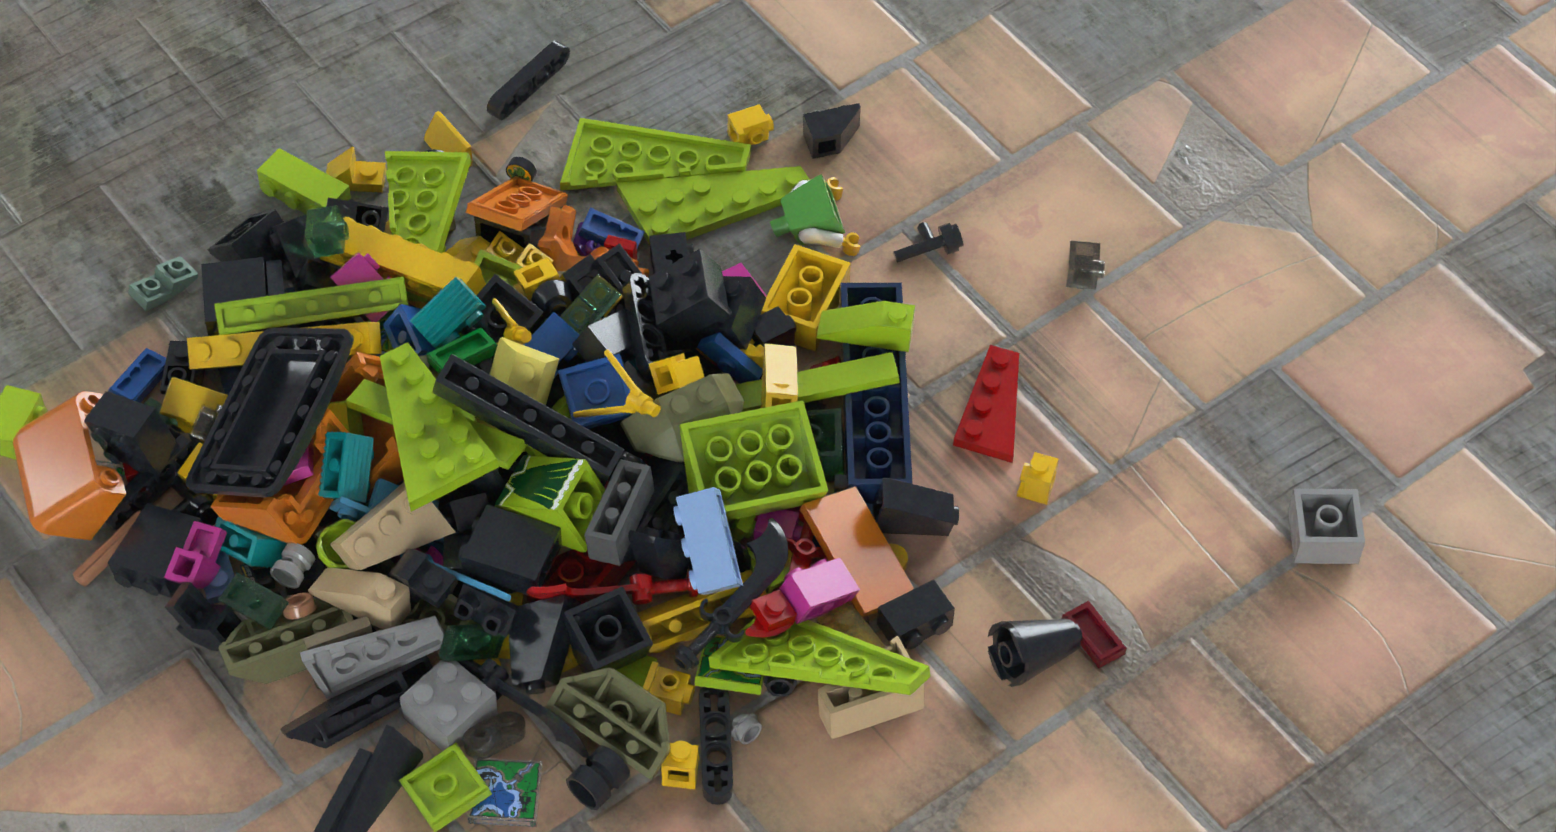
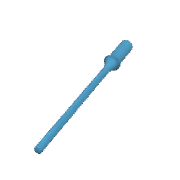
(472, 582)

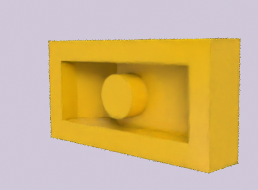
(358, 174)

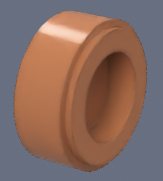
(299, 606)

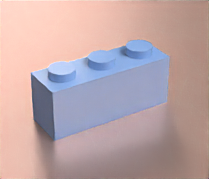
(707, 541)

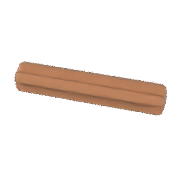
(99, 559)

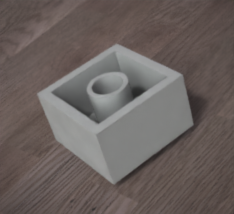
(1326, 526)
(447, 704)

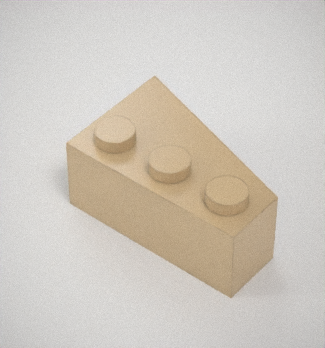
(390, 531)
(854, 709)

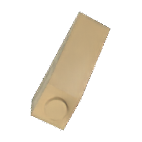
(364, 594)

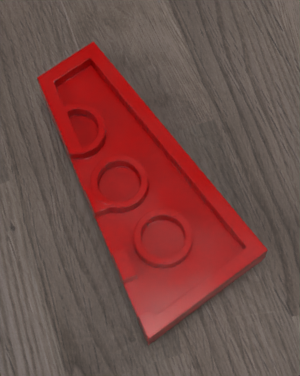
(991, 409)

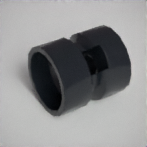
(597, 778)

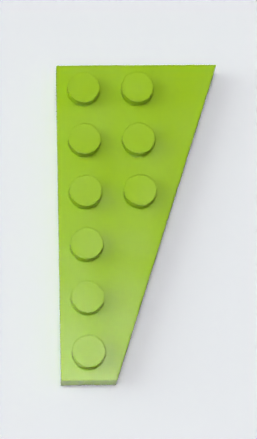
(624, 153)
(424, 196)
(705, 201)
(432, 435)
(822, 656)

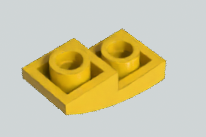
(511, 251)

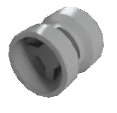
(292, 565)

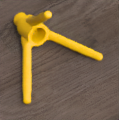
(512, 332)
(635, 401)

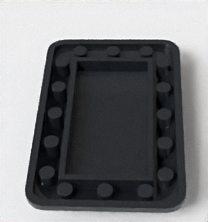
(271, 412)

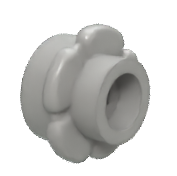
(745, 728)

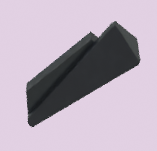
(669, 482)
(356, 707)
(370, 784)

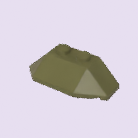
(700, 400)
(275, 653)
(616, 716)

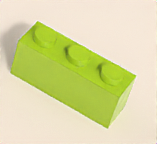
(298, 182)

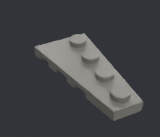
(368, 656)

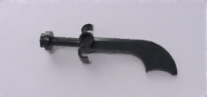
(770, 558)
(494, 678)

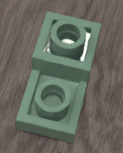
(168, 281)

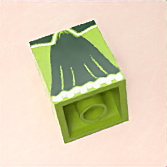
(555, 492)

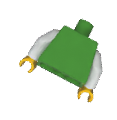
(814, 215)

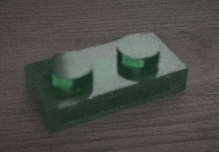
(253, 601)
(469, 643)

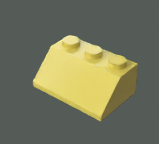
(524, 370)

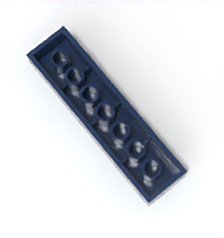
(876, 417)

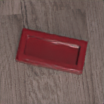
(1097, 636)

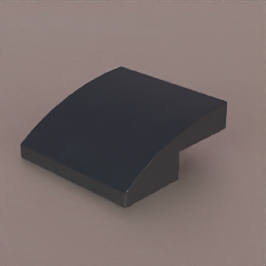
(613, 266)

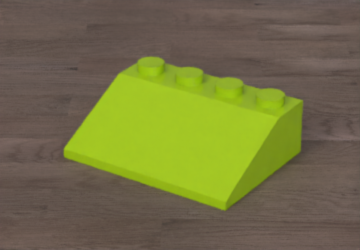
(755, 458)

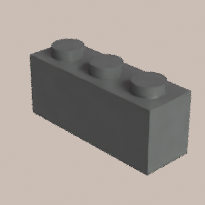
(619, 512)

